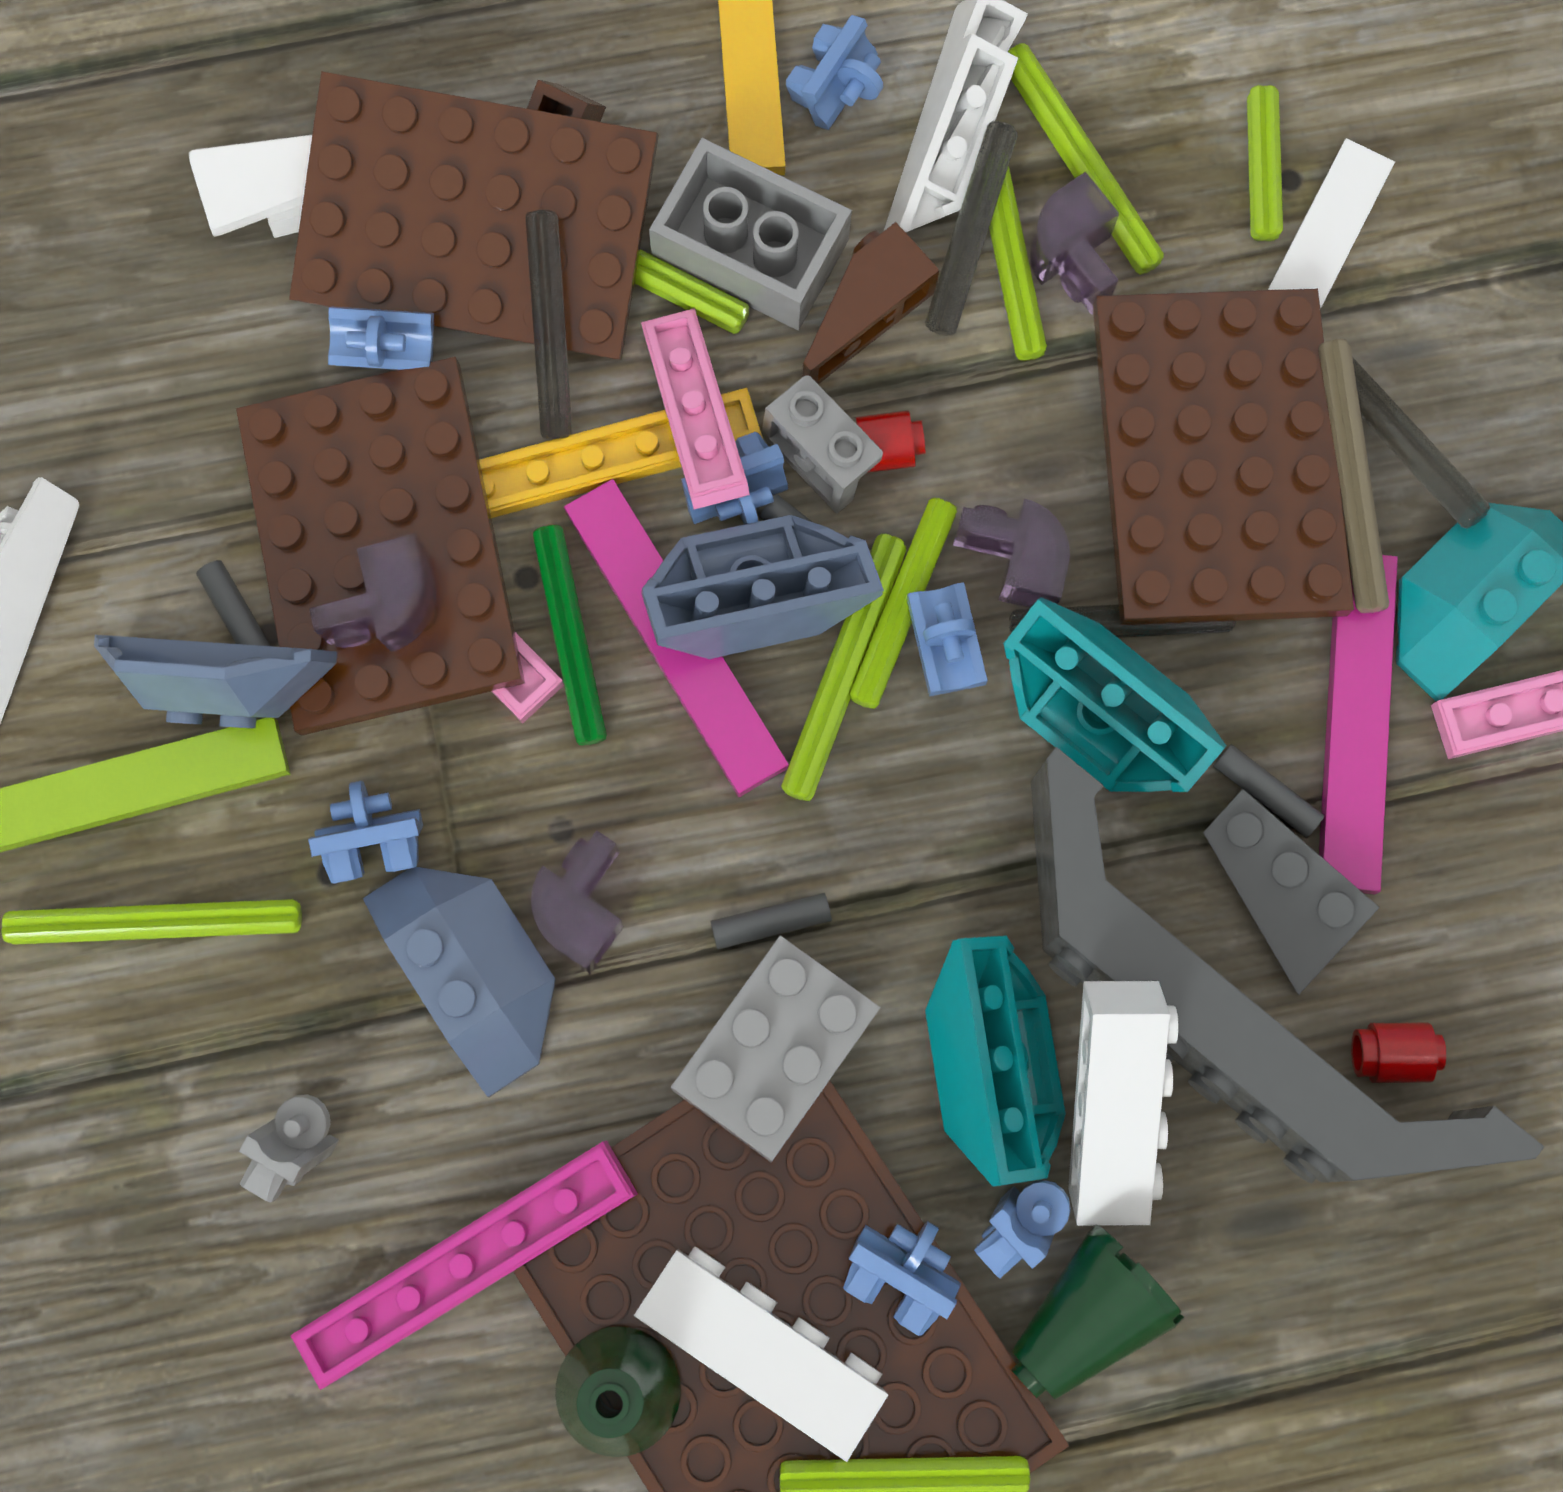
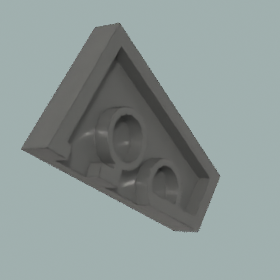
(1288, 888)

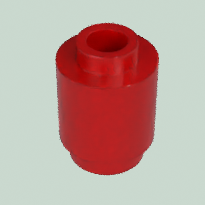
(896, 437)
(1398, 1052)

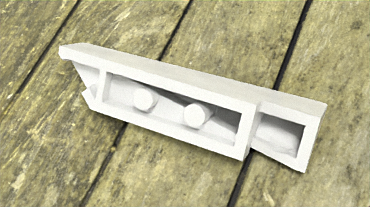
(958, 107)
(253, 183)
(28, 561)

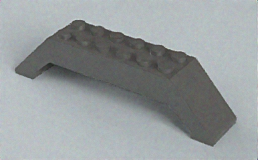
(1224, 1036)

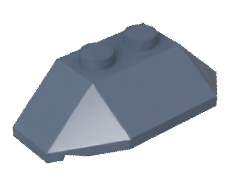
(758, 586)
(213, 677)
(469, 968)

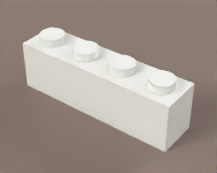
(1120, 1102)
(762, 1353)

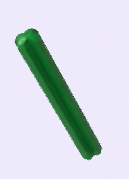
(569, 635)

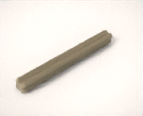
(1354, 476)

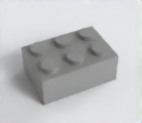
(750, 233)
(775, 1048)

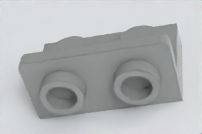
(820, 442)

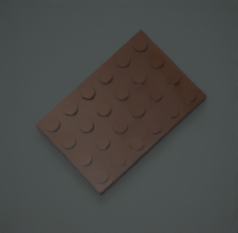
(427, 202)
(1220, 457)
(364, 469)

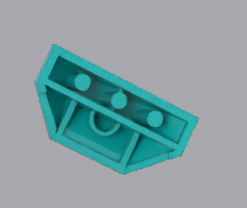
(1475, 593)
(1106, 704)
(995, 1061)

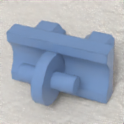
(842, 75)
(380, 338)
(764, 476)
(946, 639)
(341, 842)
(1023, 1226)
(910, 1266)

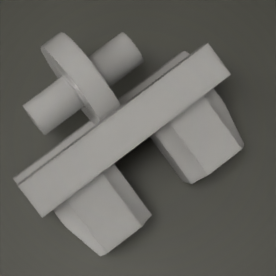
(287, 1146)

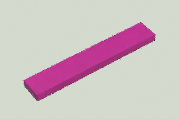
(701, 684)
(1358, 740)
(463, 1264)

